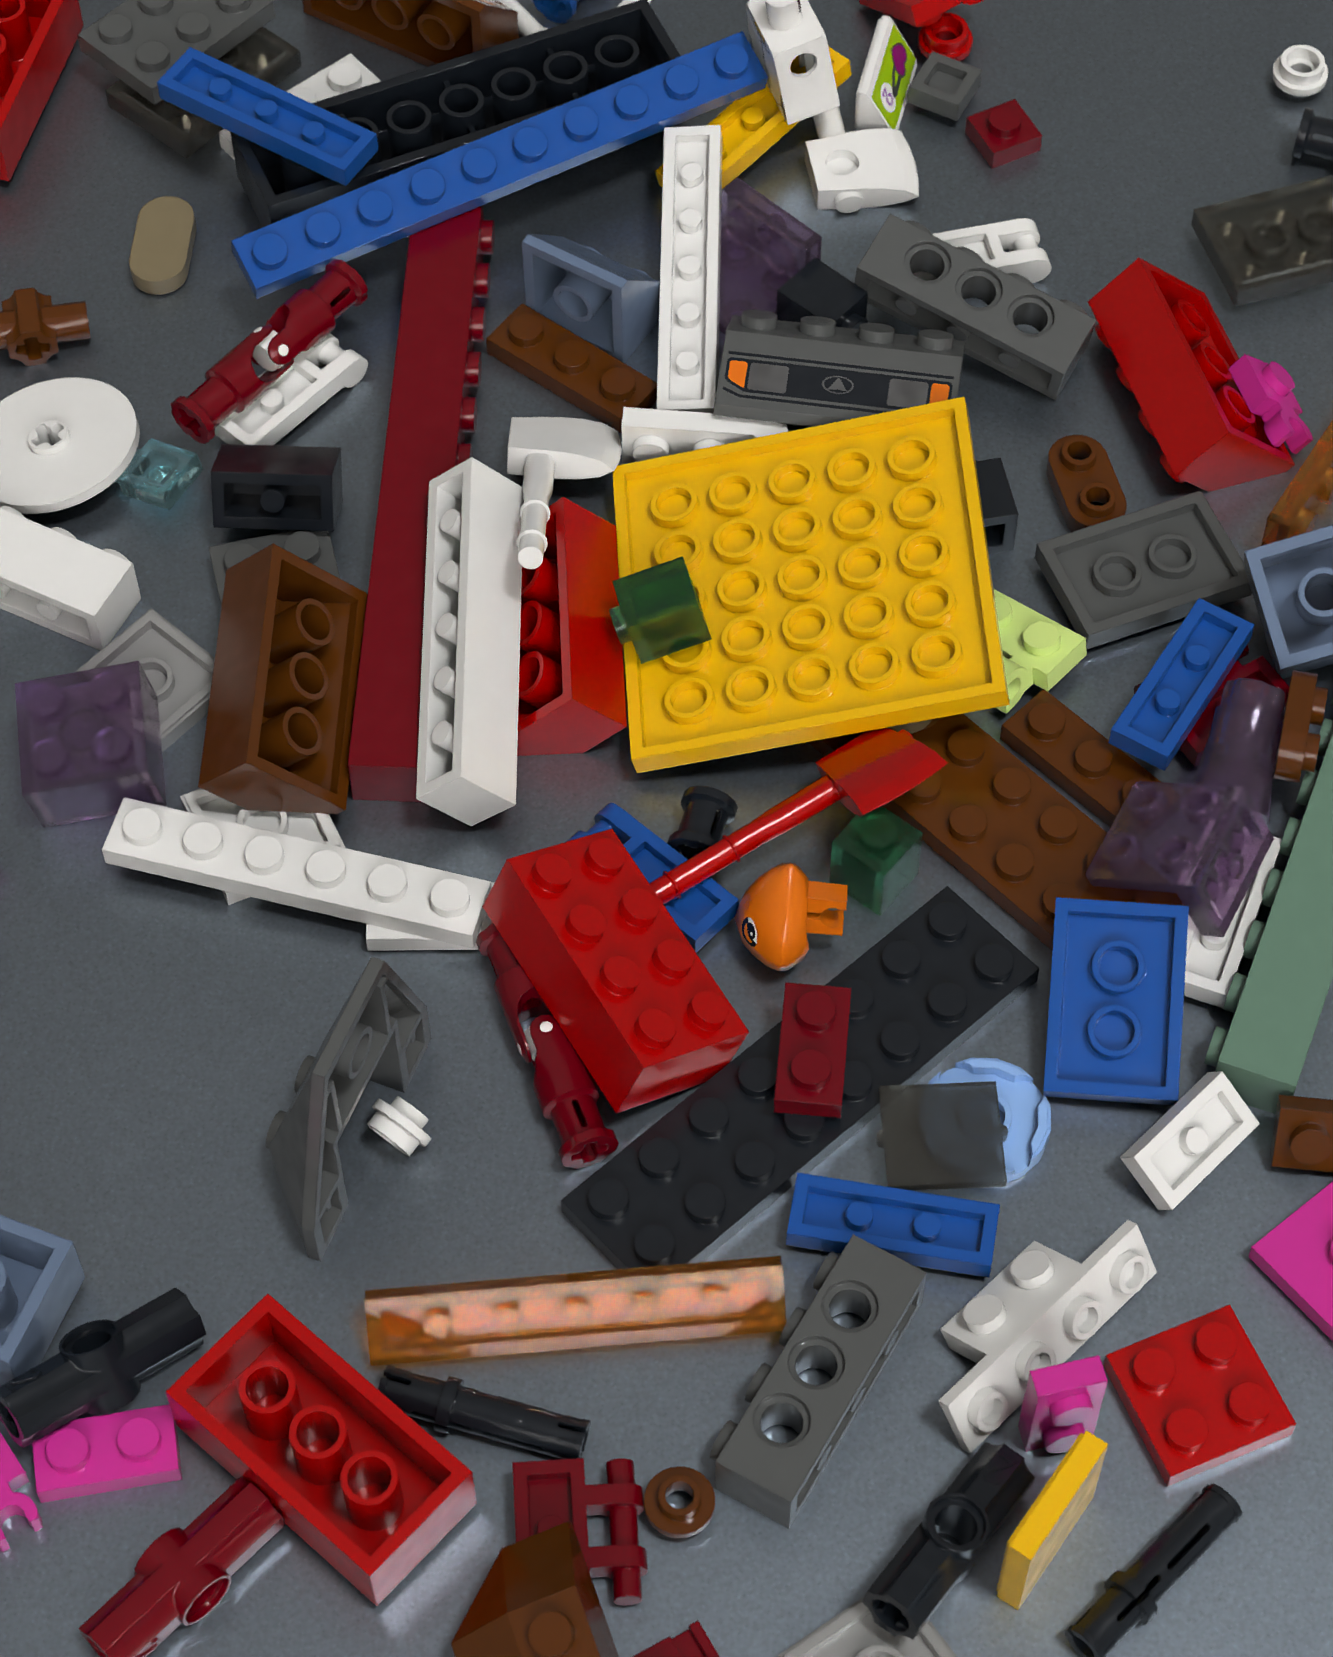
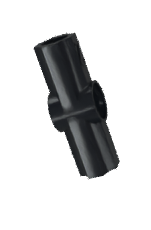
(99, 1367)
(930, 1567)

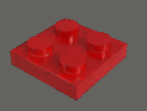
(1199, 1395)

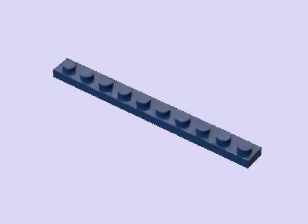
(498, 164)

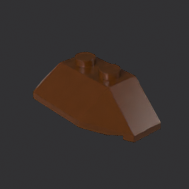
(537, 1603)

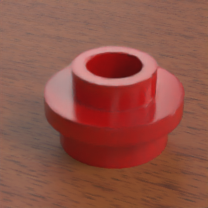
(947, 37)

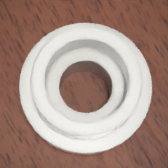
(1300, 71)
(399, 1125)

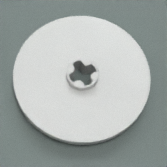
(91, 439)

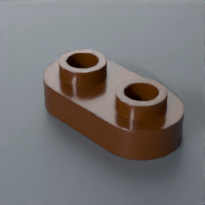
(1083, 481)
(1304, 707)

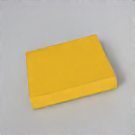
(1050, 1519)

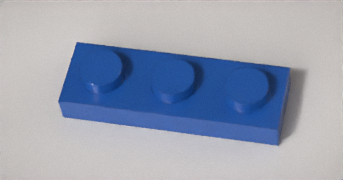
(1181, 684)
(906, 1223)

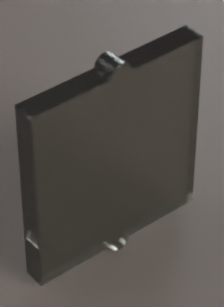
(942, 1136)

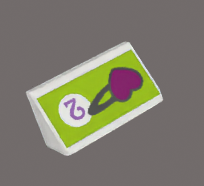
(885, 79)

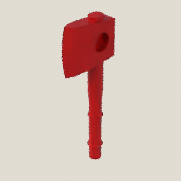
(858, 774)

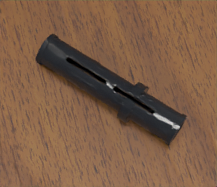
(495, 1417)
(1134, 1593)

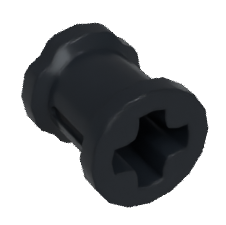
(1306, 143)
(701, 821)

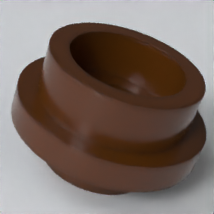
(684, 1521)

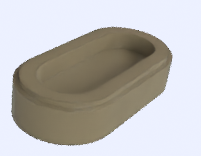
(162, 245)

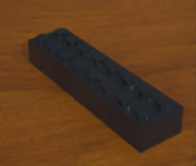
(462, 102)

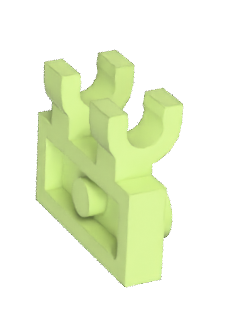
(1034, 648)

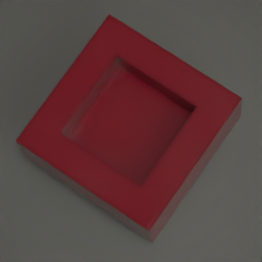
(1003, 133)

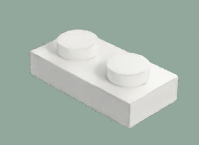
(1190, 1140)

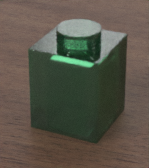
(659, 611)
(876, 858)

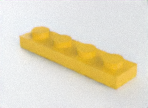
(756, 123)

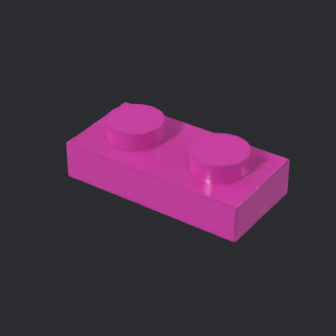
(1061, 1404)
(107, 1454)

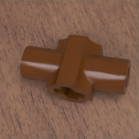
(35, 327)

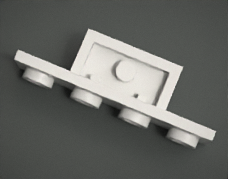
(1035, 1319)

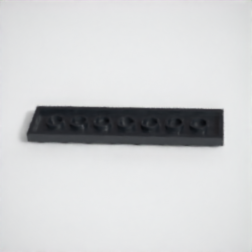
(728, 1152)

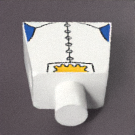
(778, 35)

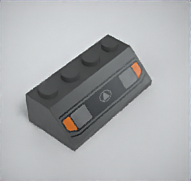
(830, 373)

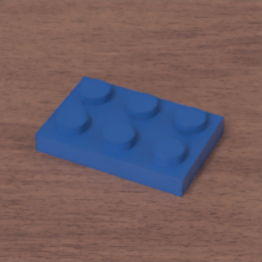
(1116, 1001)

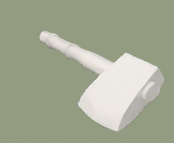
(858, 166)
(548, 451)

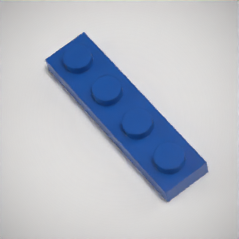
(268, 116)

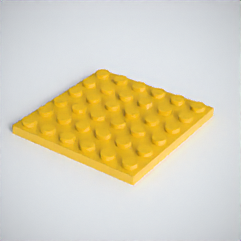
(832, 582)

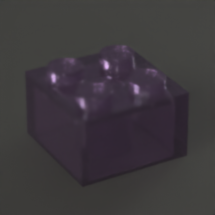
(89, 743)

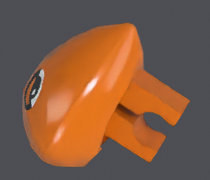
(783, 909)

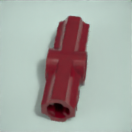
(183, 1574)

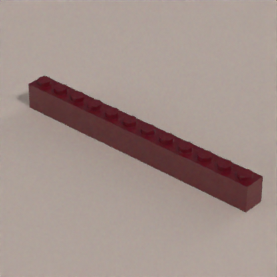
(423, 440)

